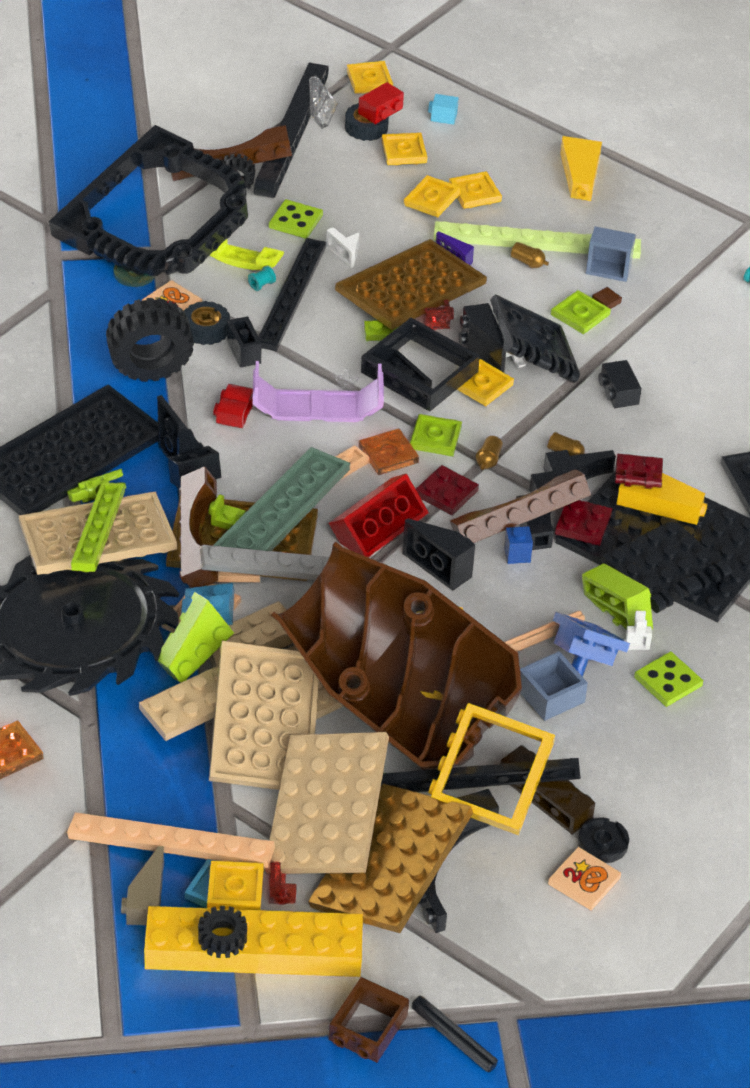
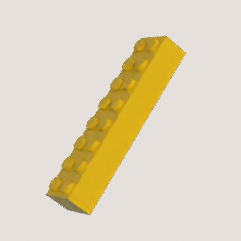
(275, 943)

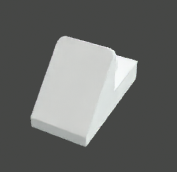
(343, 247)

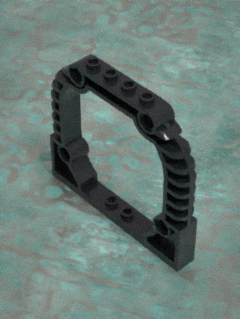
(153, 150)

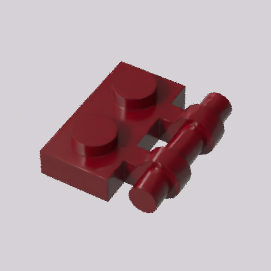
(639, 471)

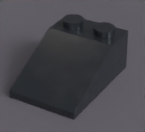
(482, 334)
(172, 432)
(439, 552)

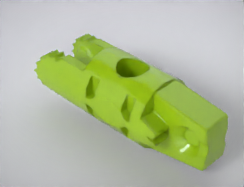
(87, 489)

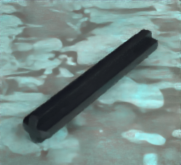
(454, 1033)

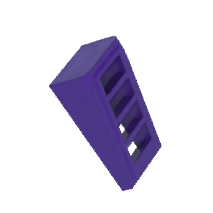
(458, 248)

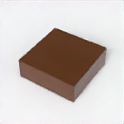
(607, 297)

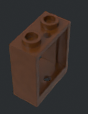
(379, 999)

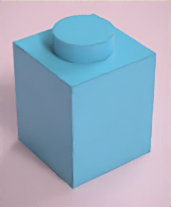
(444, 109)

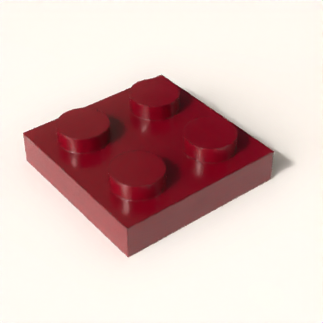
(447, 490)
(584, 522)

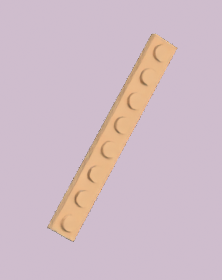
(174, 839)

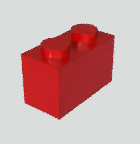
(381, 103)

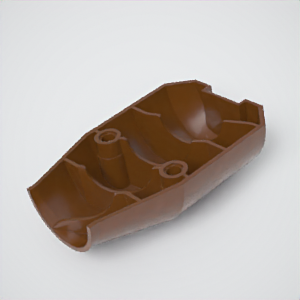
(364, 634)

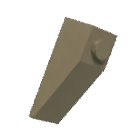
(144, 890)

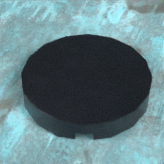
(604, 839)

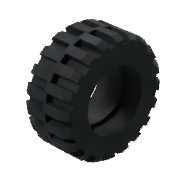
(153, 359)

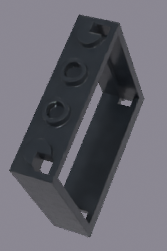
(408, 386)

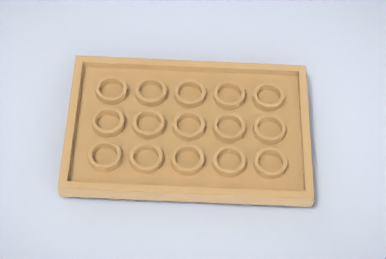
(136, 532)
(259, 704)
(328, 802)

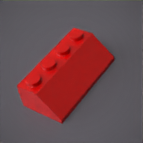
(379, 516)

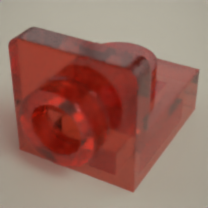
(439, 317)
(279, 890)

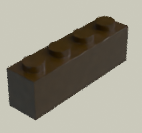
(556, 798)

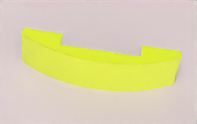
(247, 258)

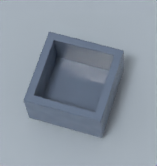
(610, 254)
(552, 686)

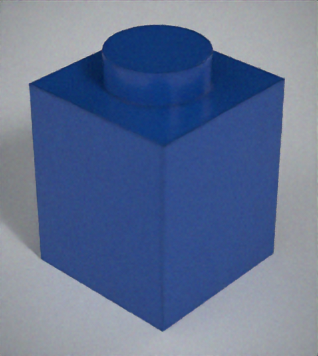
(518, 545)

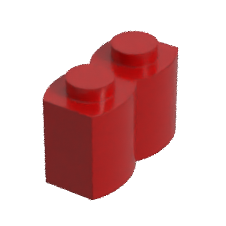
(234, 406)

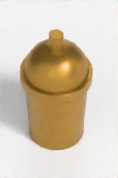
(530, 256)
(559, 442)
(488, 454)

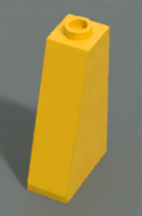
(580, 165)
(672, 500)

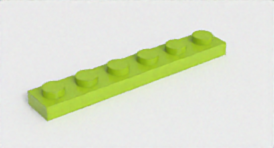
(98, 527)

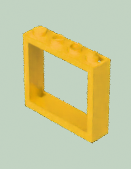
(454, 743)

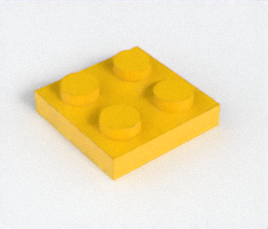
(368, 76)
(404, 148)
(476, 190)
(432, 196)
(486, 384)
(235, 885)

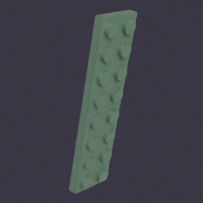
(286, 502)

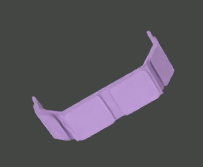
(318, 404)

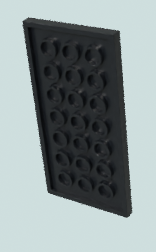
(71, 449)

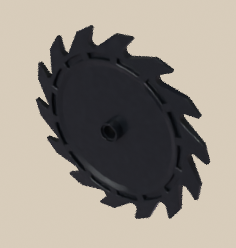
(81, 623)

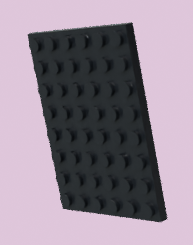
(720, 531)

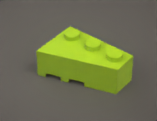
(617, 595)
(194, 639)

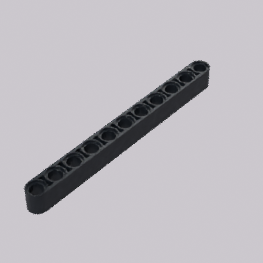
(296, 121)

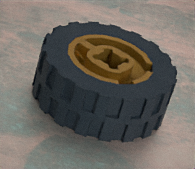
(361, 128)
(207, 322)

